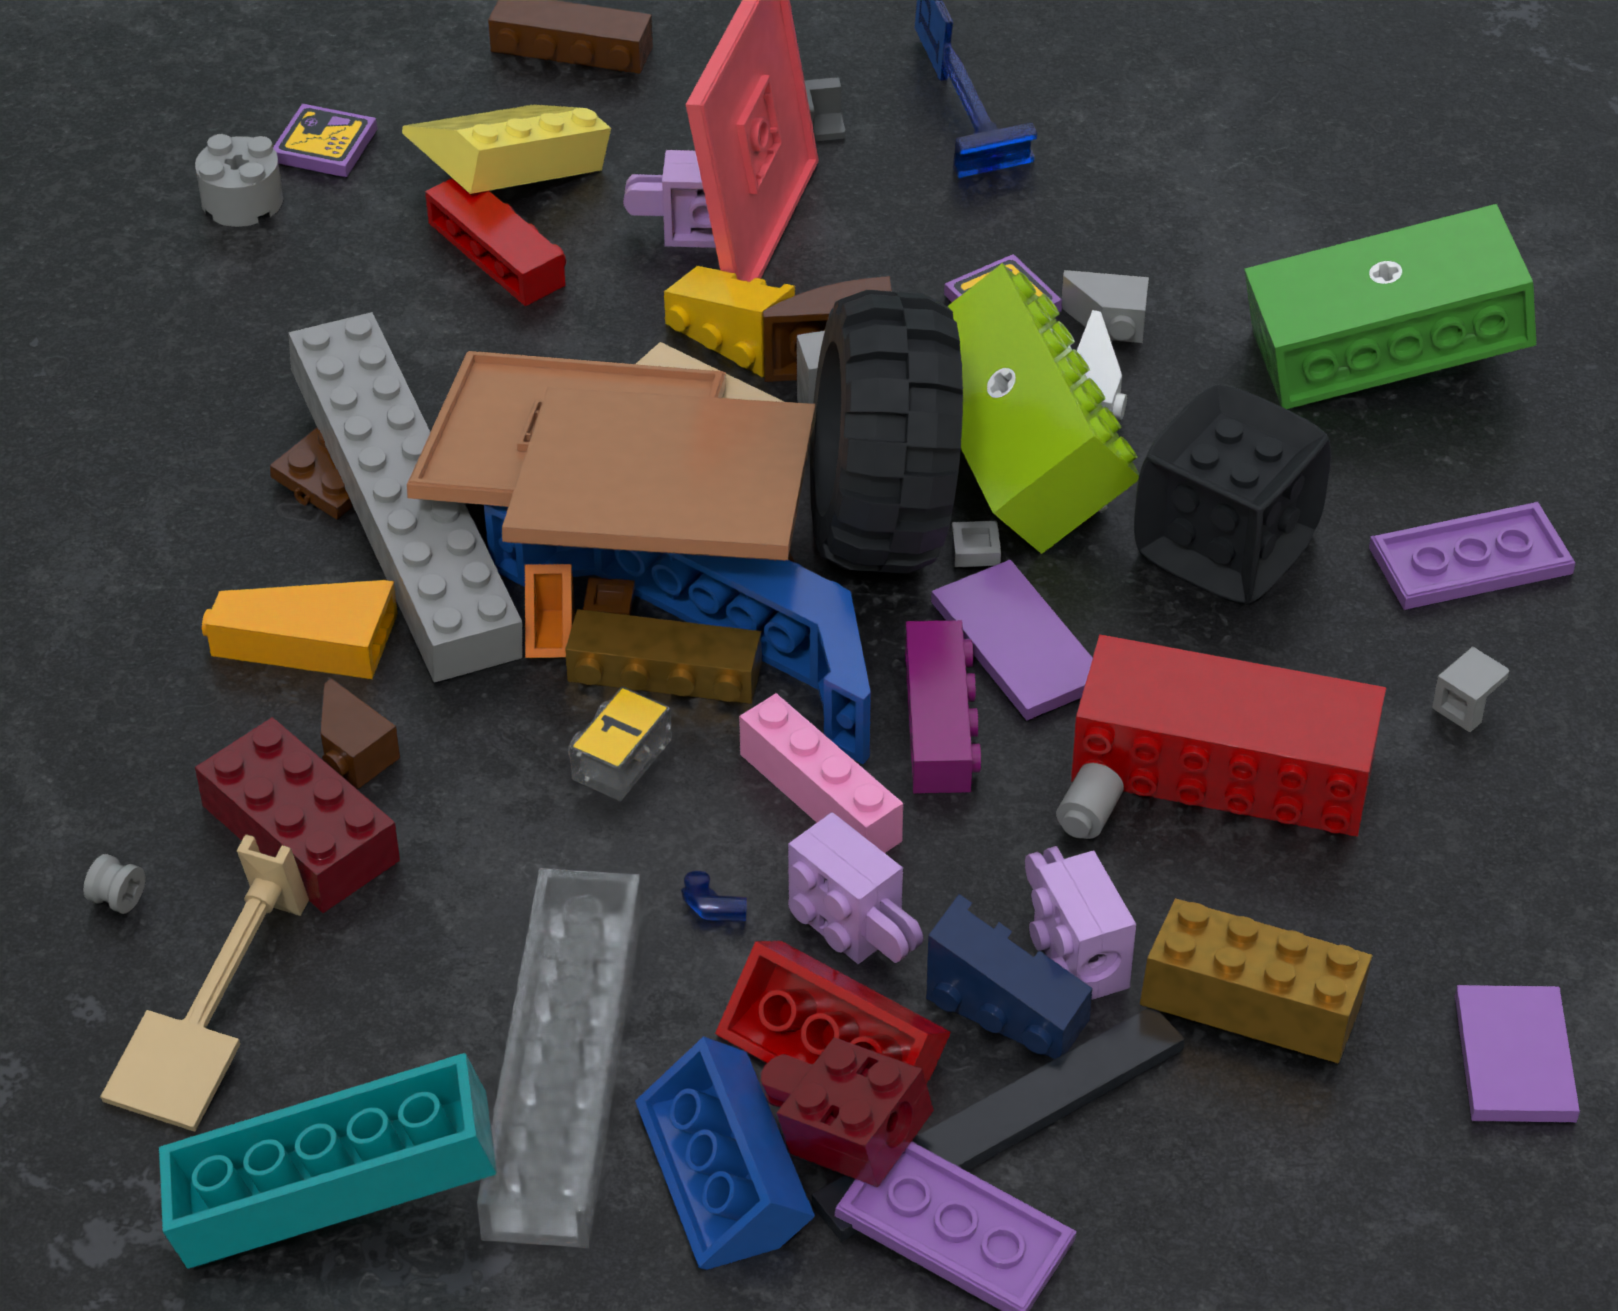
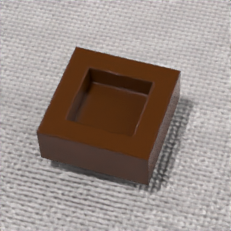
(610, 595)

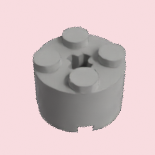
(239, 179)

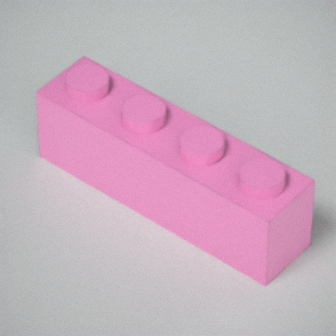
(818, 772)

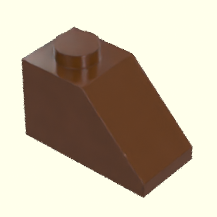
(355, 736)

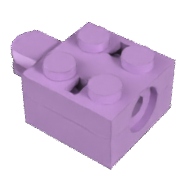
(677, 197)
(849, 892)
(1081, 919)

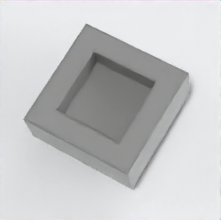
(976, 543)

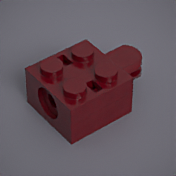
(848, 1108)

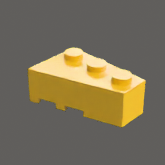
(724, 313)

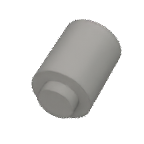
(1089, 800)

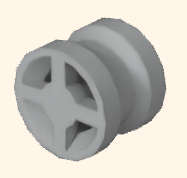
(114, 883)

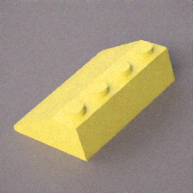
(514, 145)

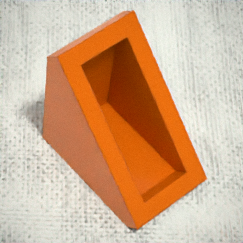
(548, 609)

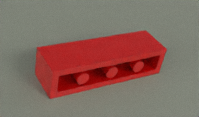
(497, 240)

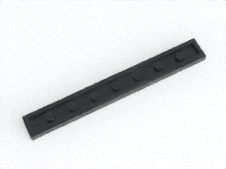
(1034, 1101)

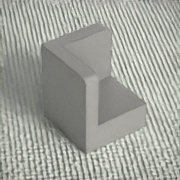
(1465, 687)

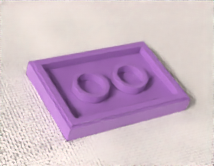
(1516, 1054)

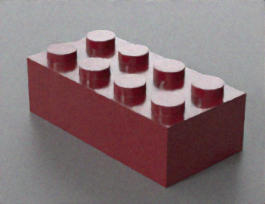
(292, 798)

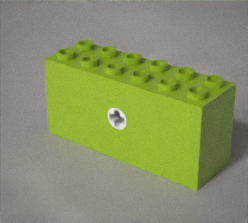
(1032, 415)

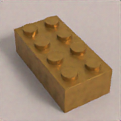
(1255, 980)

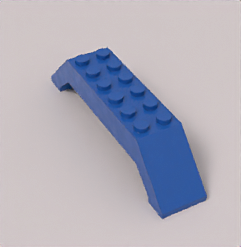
(802, 617)

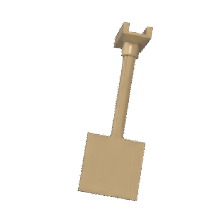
(179, 1064)

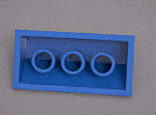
(723, 1156)

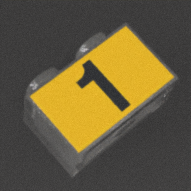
(620, 743)

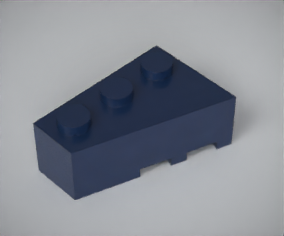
(1002, 985)

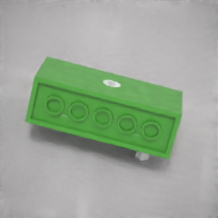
(1391, 306)

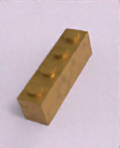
(664, 656)

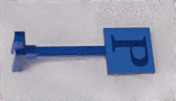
(988, 146)

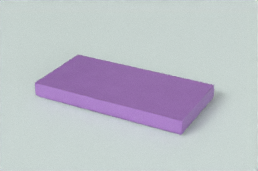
(1471, 555)
(1017, 638)
(960, 1229)

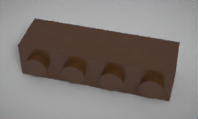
(572, 33)

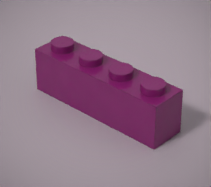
(939, 707)

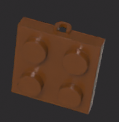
(311, 471)

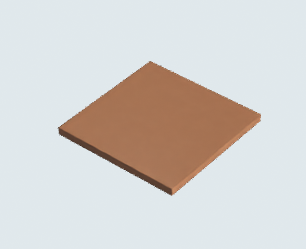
(494, 409)
(662, 474)

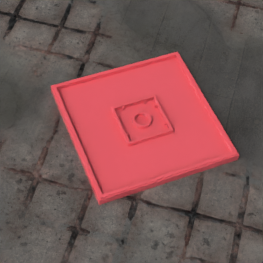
(753, 135)

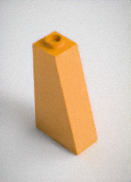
(305, 626)

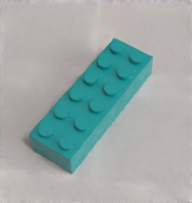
(326, 1161)

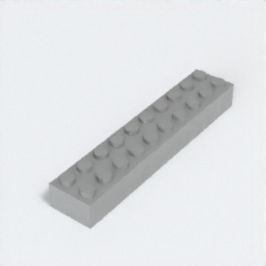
(425, 546)

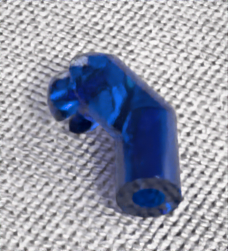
(707, 902)

